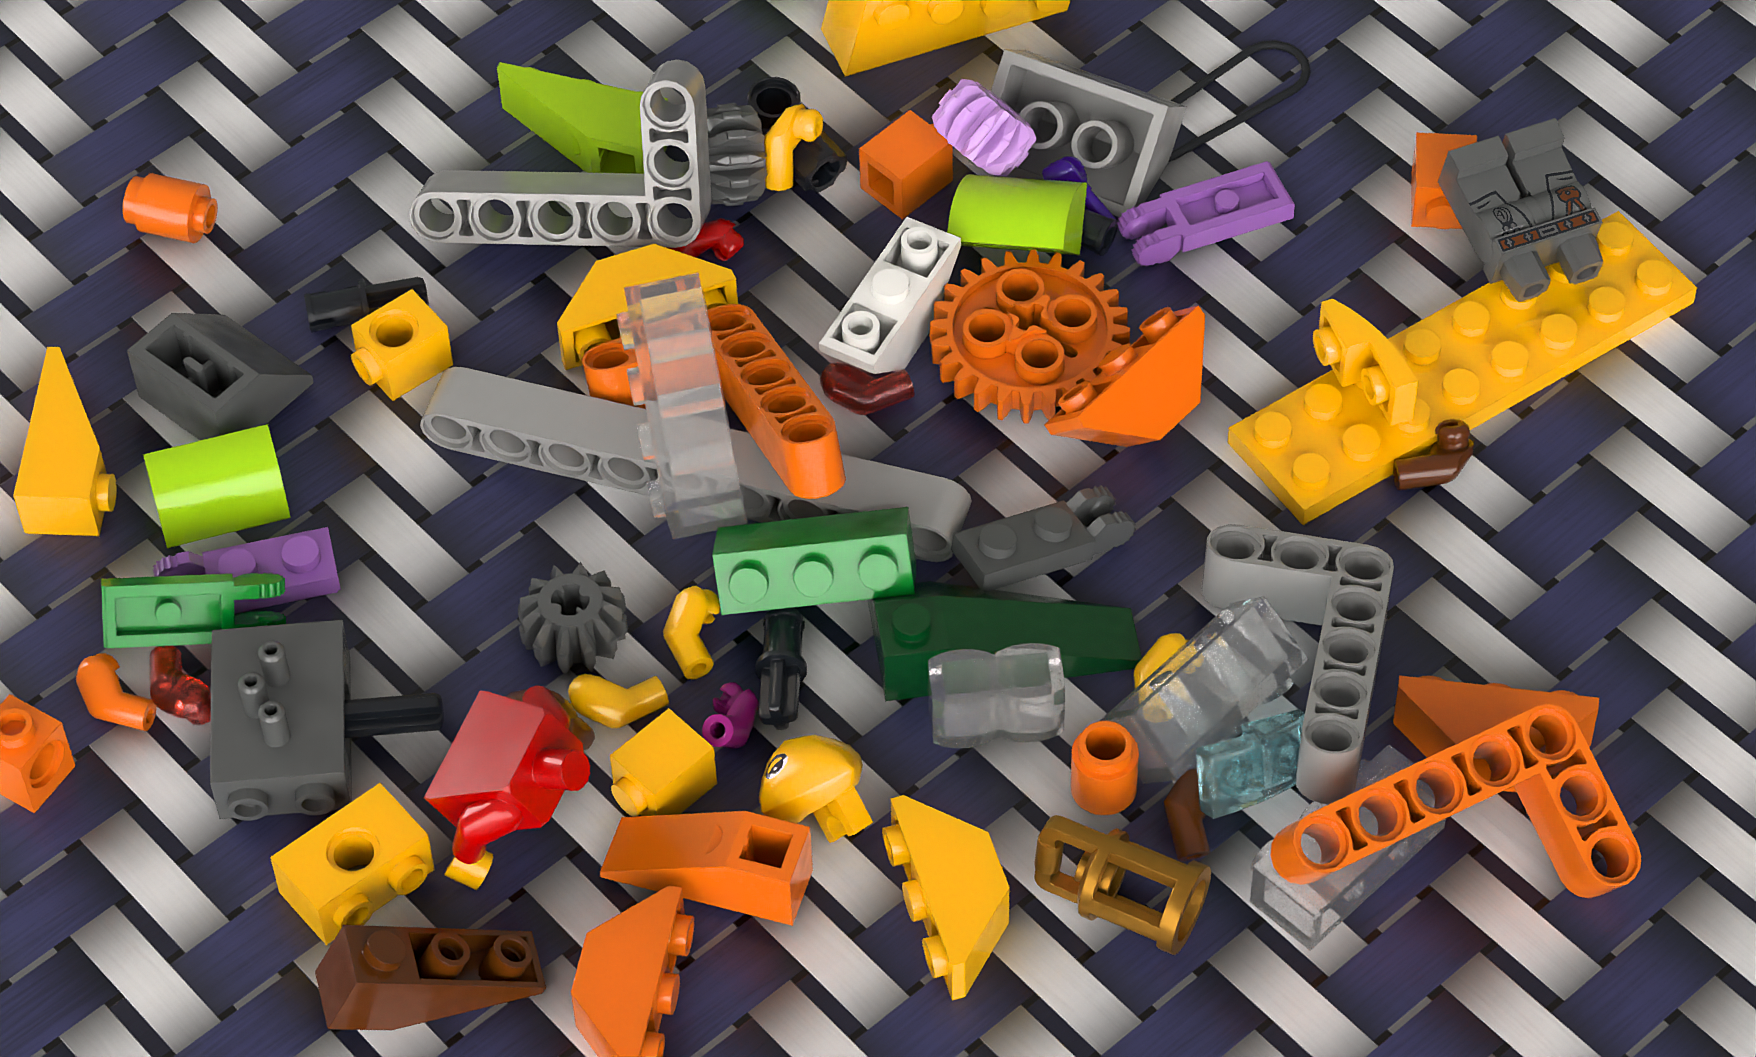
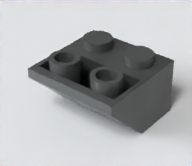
(213, 374)

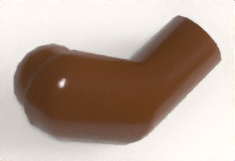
(1442, 461)
(1186, 818)

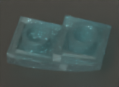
(1251, 766)

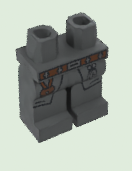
(1523, 209)

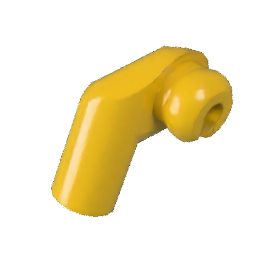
(781, 140)

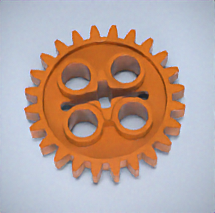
(1025, 333)

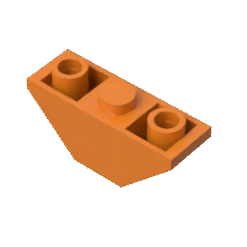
(1141, 385)
(1445, 712)
(629, 977)

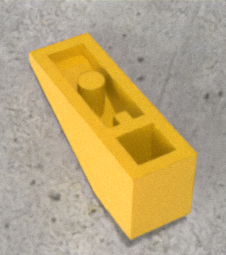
(62, 470)

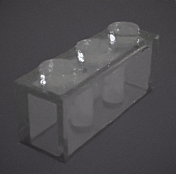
(1209, 688)
(1319, 907)

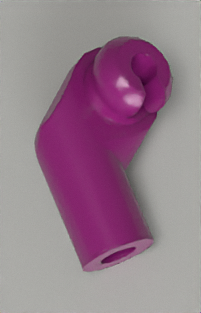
(734, 718)

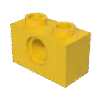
(367, 832)

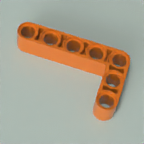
(761, 390)
(1459, 786)

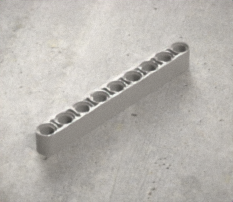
(601, 445)

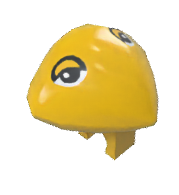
(818, 778)

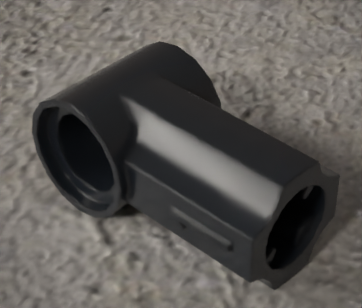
(814, 162)

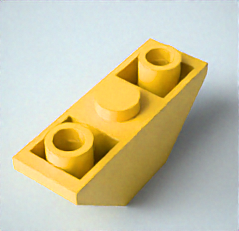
(594, 307)
(951, 887)

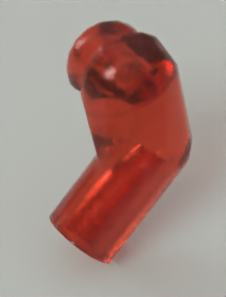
(176, 691)

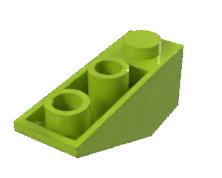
(580, 118)

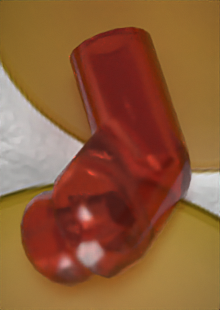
(862, 392)

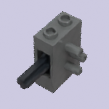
(289, 719)

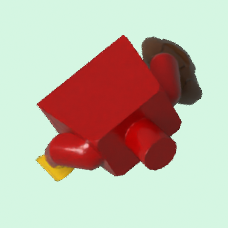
(507, 772)

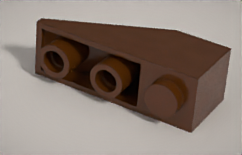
(422, 974)

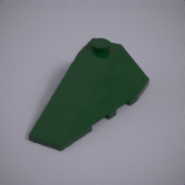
(958, 617)

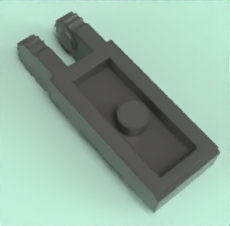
(1042, 539)

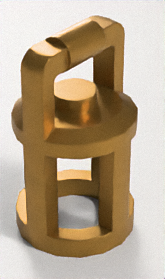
(1102, 873)

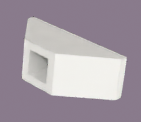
(894, 301)

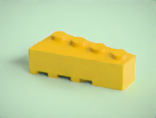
(887, 31)

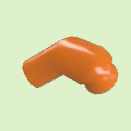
(105, 697)

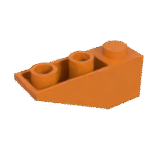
(717, 859)

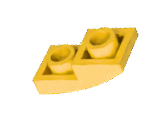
(1365, 355)

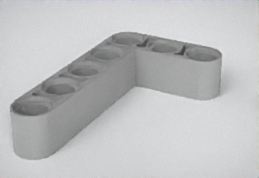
(589, 193)
(1320, 584)

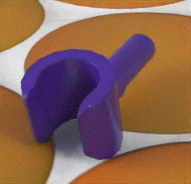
(1072, 170)

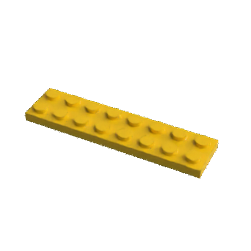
(1469, 365)

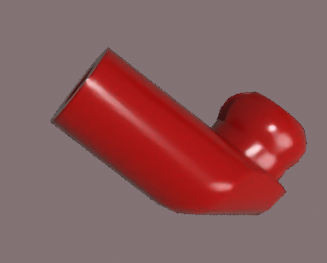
(718, 236)

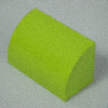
(1018, 214)
(217, 486)

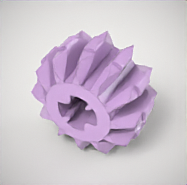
(983, 128)

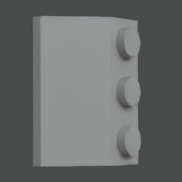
(1109, 126)

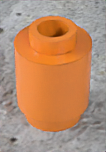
(170, 207)
(1104, 768)

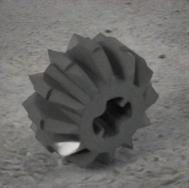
(735, 154)
(572, 618)

